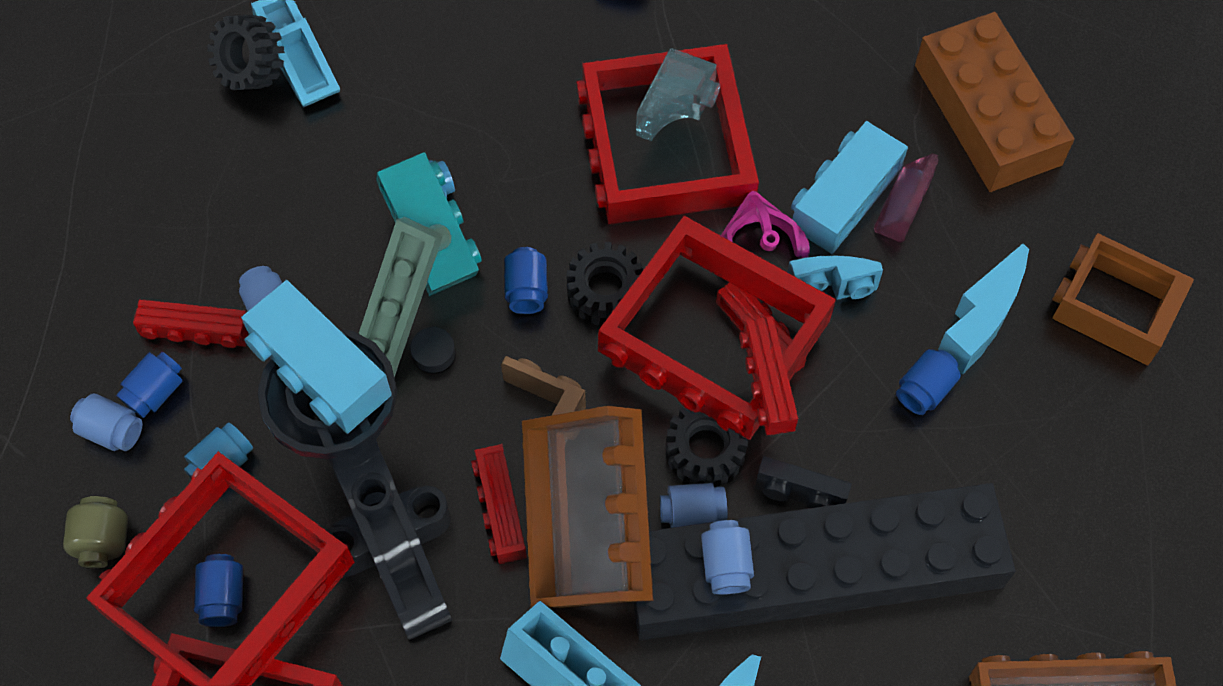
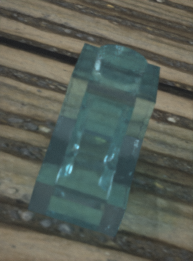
(677, 92)

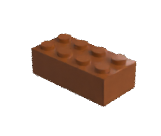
(993, 101)

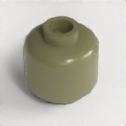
(95, 531)

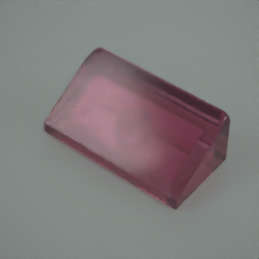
(906, 198)

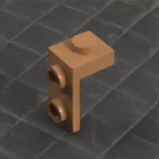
(558, 390)

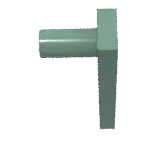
(402, 285)

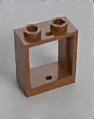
(1135, 270)

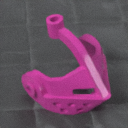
(758, 209)

